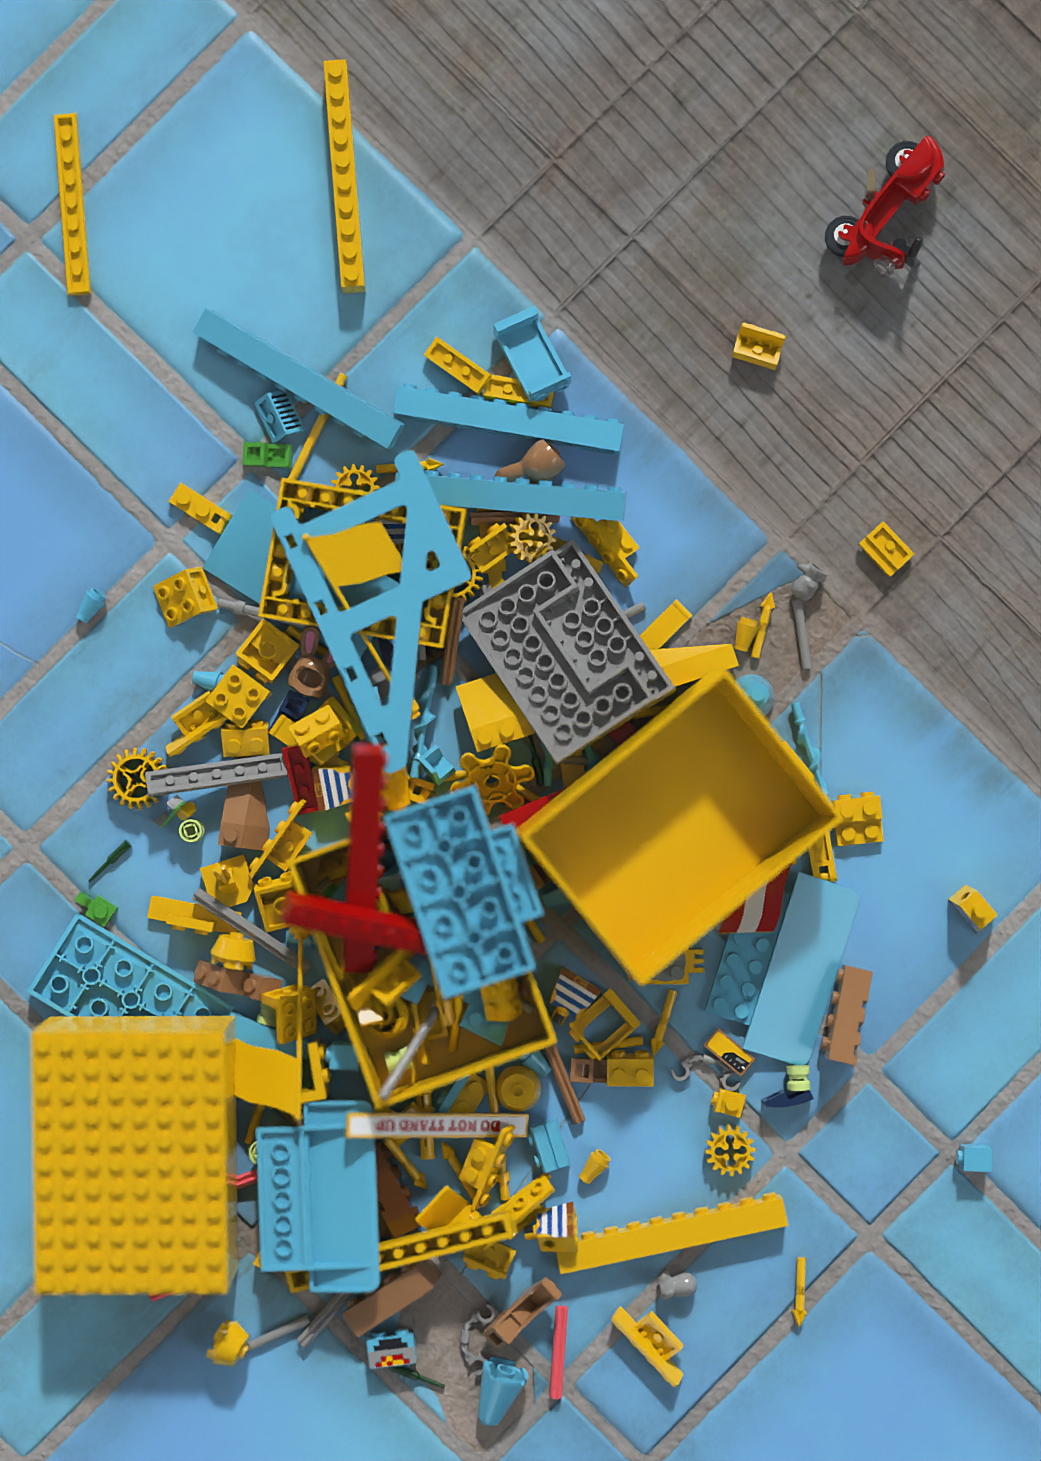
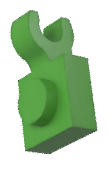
(99, 909)

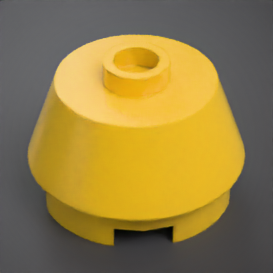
(233, 951)
(395, 1020)
(518, 1088)
(229, 1344)

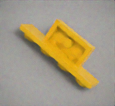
(612, 544)
(194, 723)
(286, 844)
(187, 914)
(387, 981)
(420, 1013)
(483, 1164)
(528, 1204)
(653, 1341)

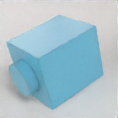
(974, 1158)

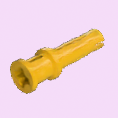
(424, 1101)

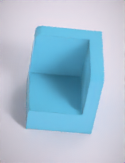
(436, 765)

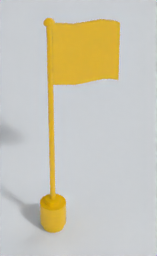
(355, 558)
(270, 1075)

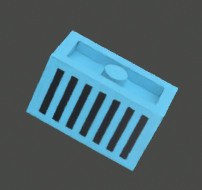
(279, 415)

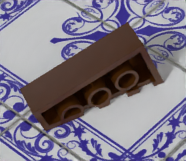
(392, 1195)

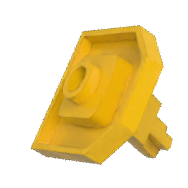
(228, 880)

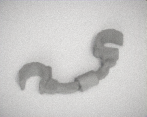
(707, 1059)
(465, 1336)

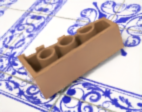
(846, 1014)
(391, 1295)

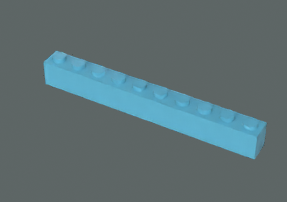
(299, 379)
(508, 420)
(527, 497)

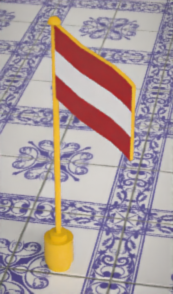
(761, 909)

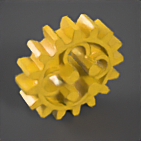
(364, 478)
(541, 529)
(720, 1160)

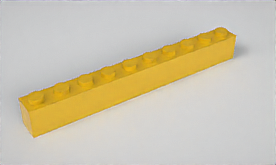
(344, 176)
(675, 1233)
(431, 1243)

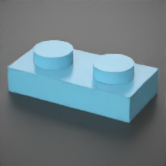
(447, 1099)

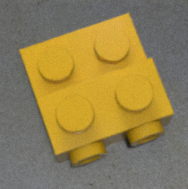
(266, 652)
(860, 821)
(270, 898)

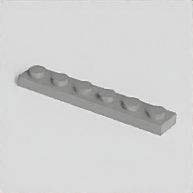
(216, 774)

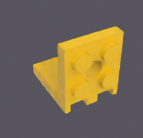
(320, 1072)

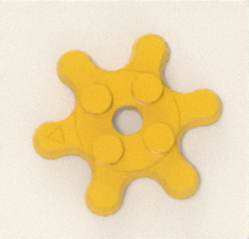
(508, 778)

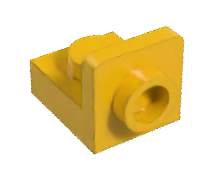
(728, 1102)

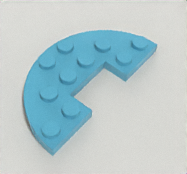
(474, 1017)

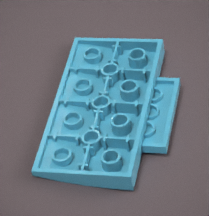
(243, 555)
(466, 889)
(106, 976)

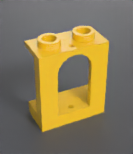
(579, 1025)

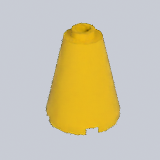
(397, 790)

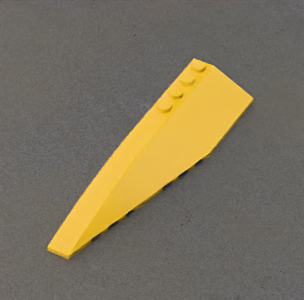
(497, 718)

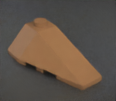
(244, 816)

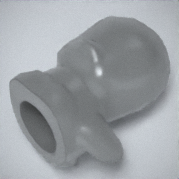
(807, 583)
(679, 1285)

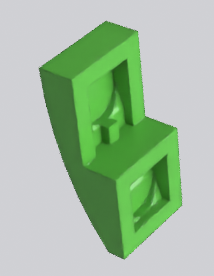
(267, 455)

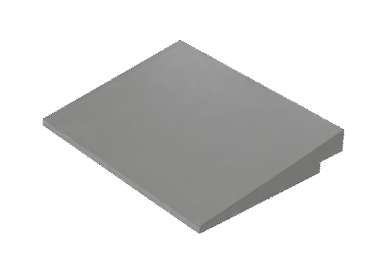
(566, 651)

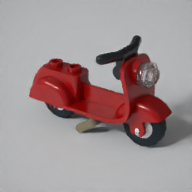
(913, 173)

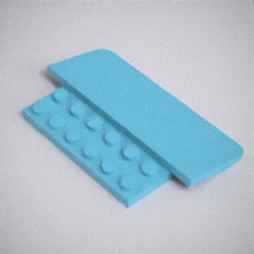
(786, 976)
(320, 1199)

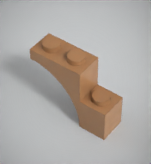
(234, 981)
(521, 1312)

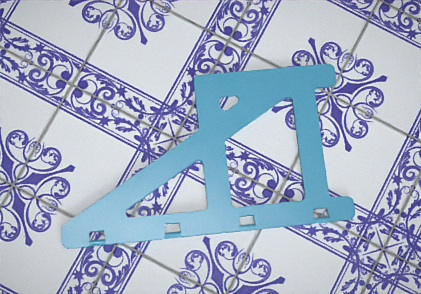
(424, 532)

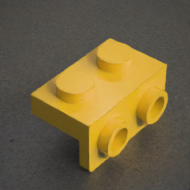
(758, 346)
(490, 548)
(317, 731)
(245, 741)
(501, 1000)
(630, 1068)
(493, 1260)

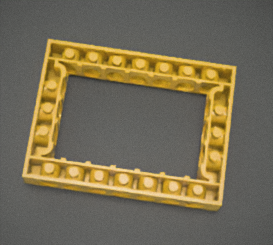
(279, 572)

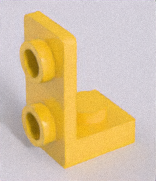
(328, 1007)

